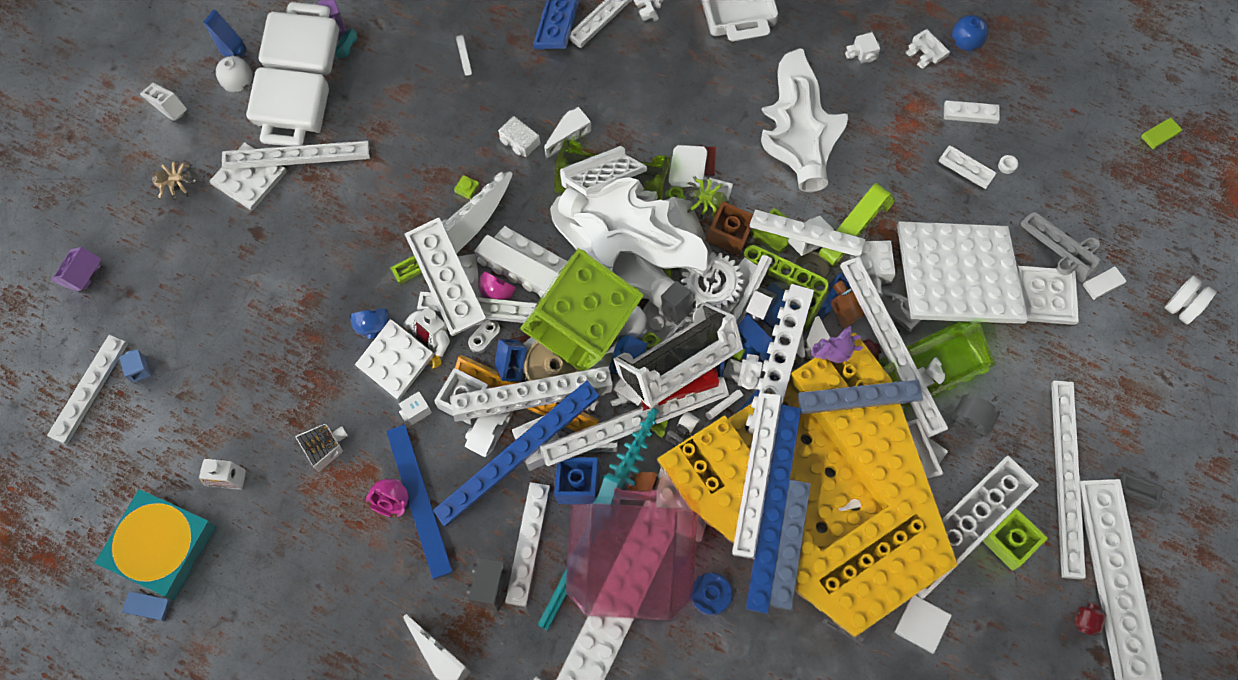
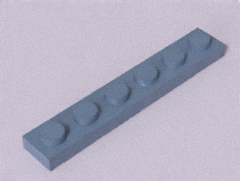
(860, 396)
(789, 545)

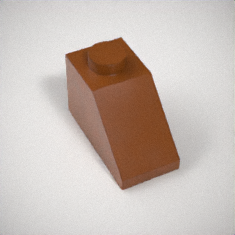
(644, 482)

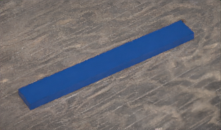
(419, 502)

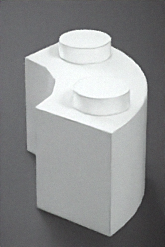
(486, 432)

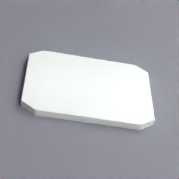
(687, 163)

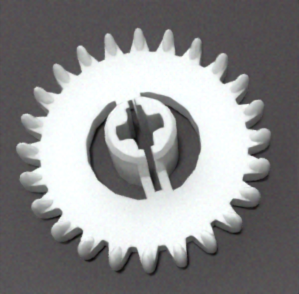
(729, 291)

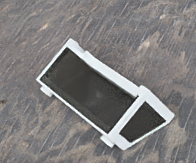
(681, 356)

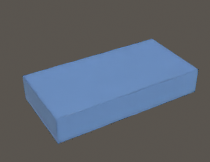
(146, 606)

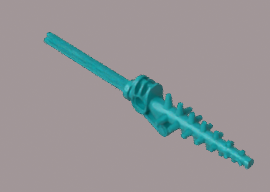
(606, 496)

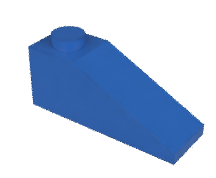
(224, 37)

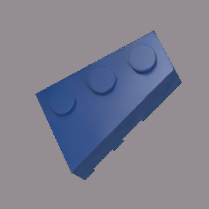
(755, 341)

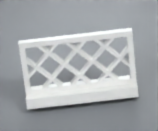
(600, 167)

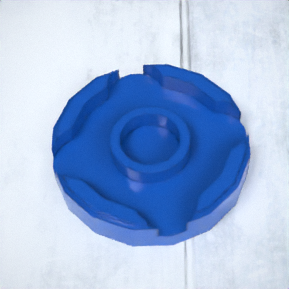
(711, 593)

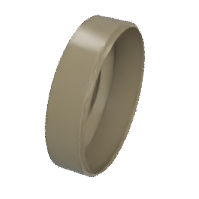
(813, 257)

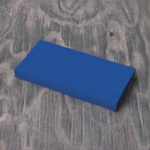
(556, 24)

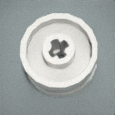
(1193, 302)

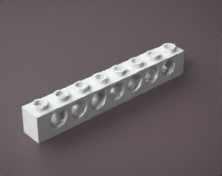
(794, 296)
(526, 394)

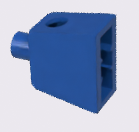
(510, 355)

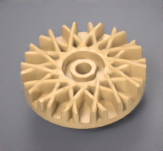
(538, 363)

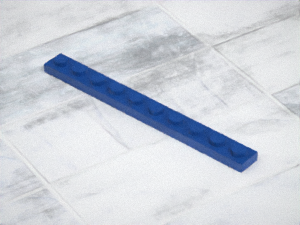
(516, 453)
(773, 511)

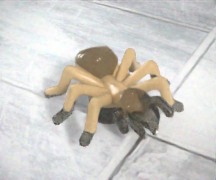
(173, 180)

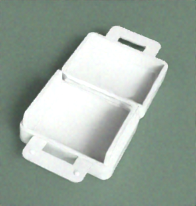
(740, 17)
(291, 85)

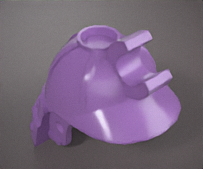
(836, 349)

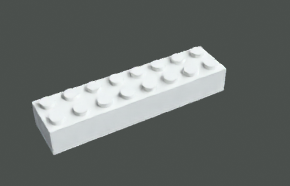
(984, 510)

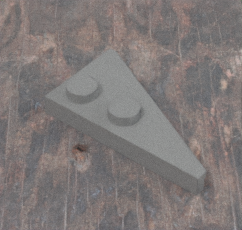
(898, 309)

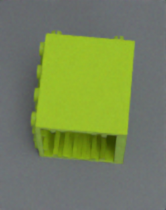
(582, 311)

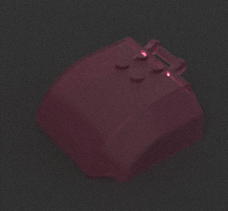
(631, 558)

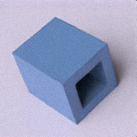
(134, 365)

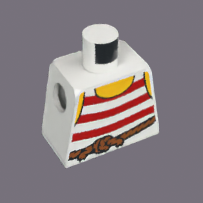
(218, 474)

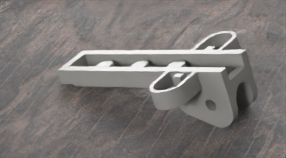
(1075, 256)

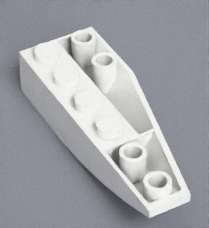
(472, 216)

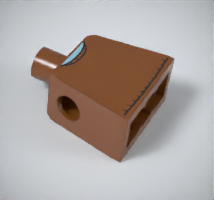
(846, 305)

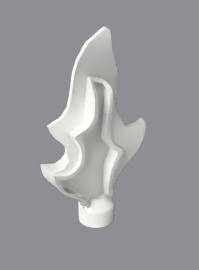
(803, 128)
(623, 223)
(628, 266)

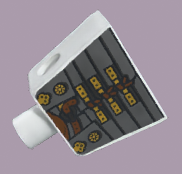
(321, 445)

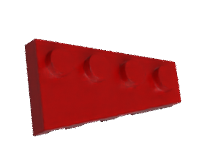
(704, 382)

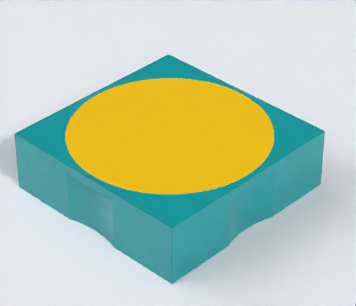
(155, 544)

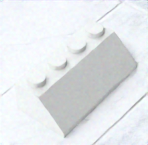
(685, 221)

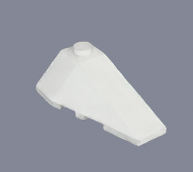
(441, 662)

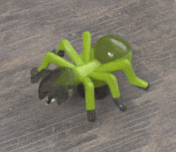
(705, 198)

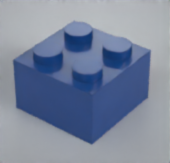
(577, 480)

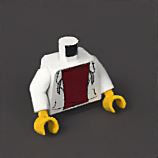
(429, 331)

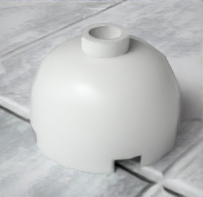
(233, 73)
(635, 324)

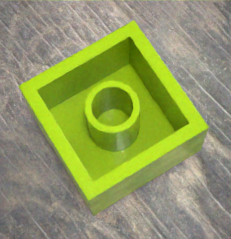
(1015, 539)

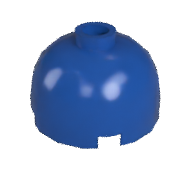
(970, 32)
(369, 322)

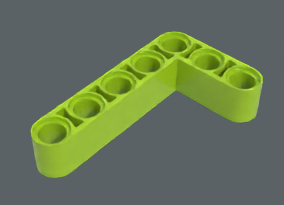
(874, 200)
(793, 278)

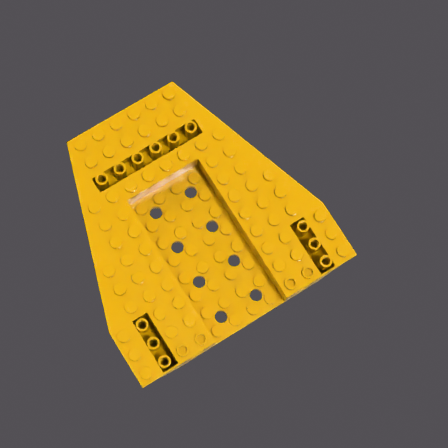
(867, 556)

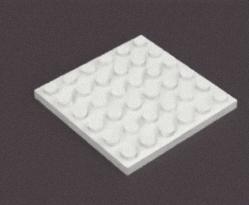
(961, 272)

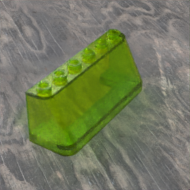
(960, 350)

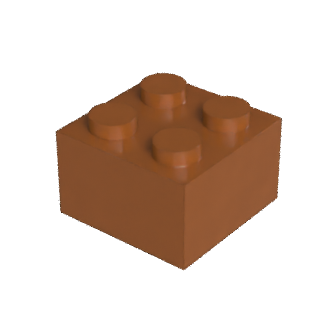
(730, 228)

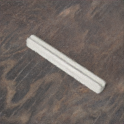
(754, 284)

